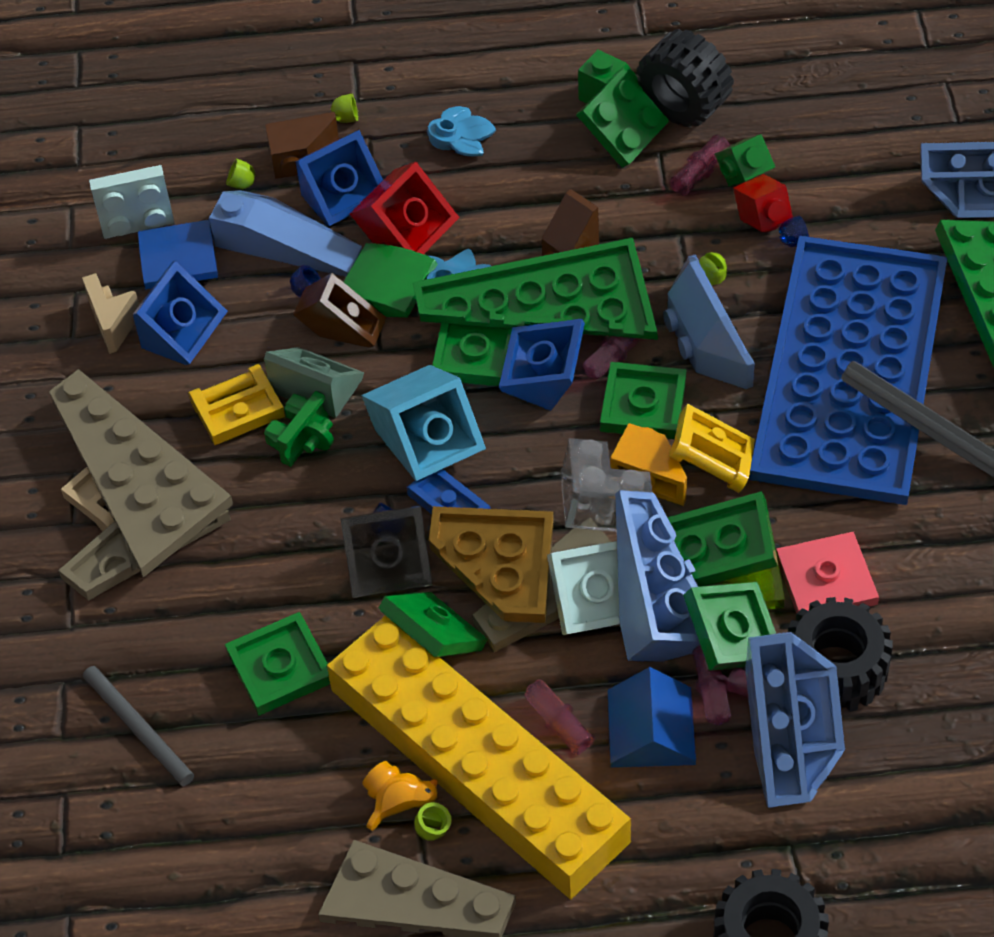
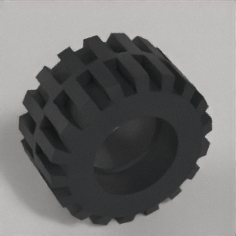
(685, 77)
(857, 631)
(770, 898)

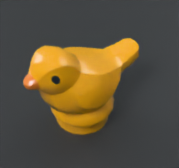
(396, 792)

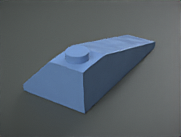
(279, 233)
(651, 581)

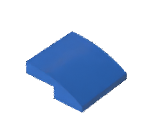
(186, 243)

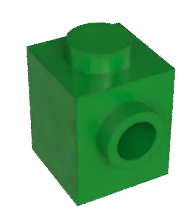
(744, 160)

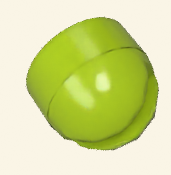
(345, 109)
(240, 175)
(709, 265)
(432, 815)

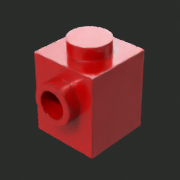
(763, 203)

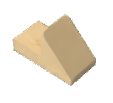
(112, 313)

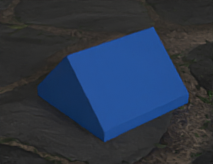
(338, 177)
(177, 316)
(542, 361)
(651, 721)

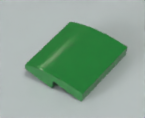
(386, 277)

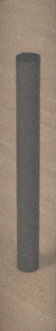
(138, 726)

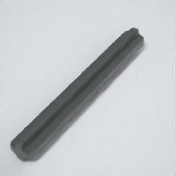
(920, 416)

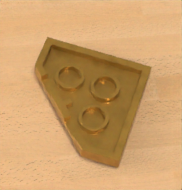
(498, 556)

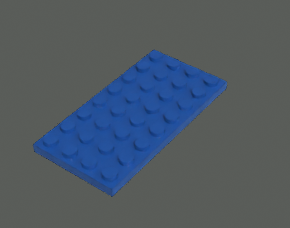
(841, 309)

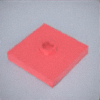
(826, 570)

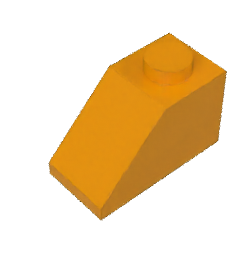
(649, 452)

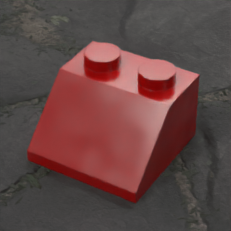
(405, 211)

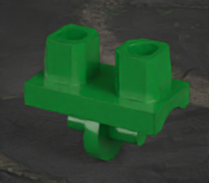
(305, 432)

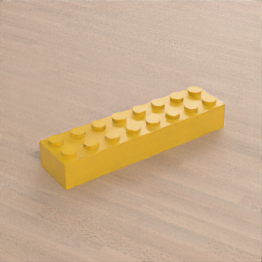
(481, 756)

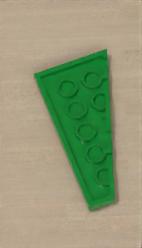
(586, 283)

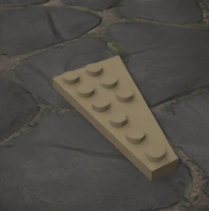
(143, 480)

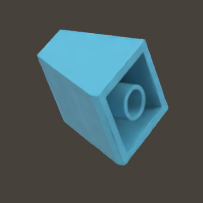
(425, 420)

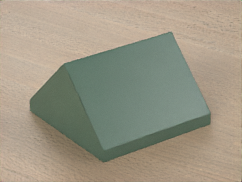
(305, 372)

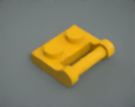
(239, 411)
(716, 439)

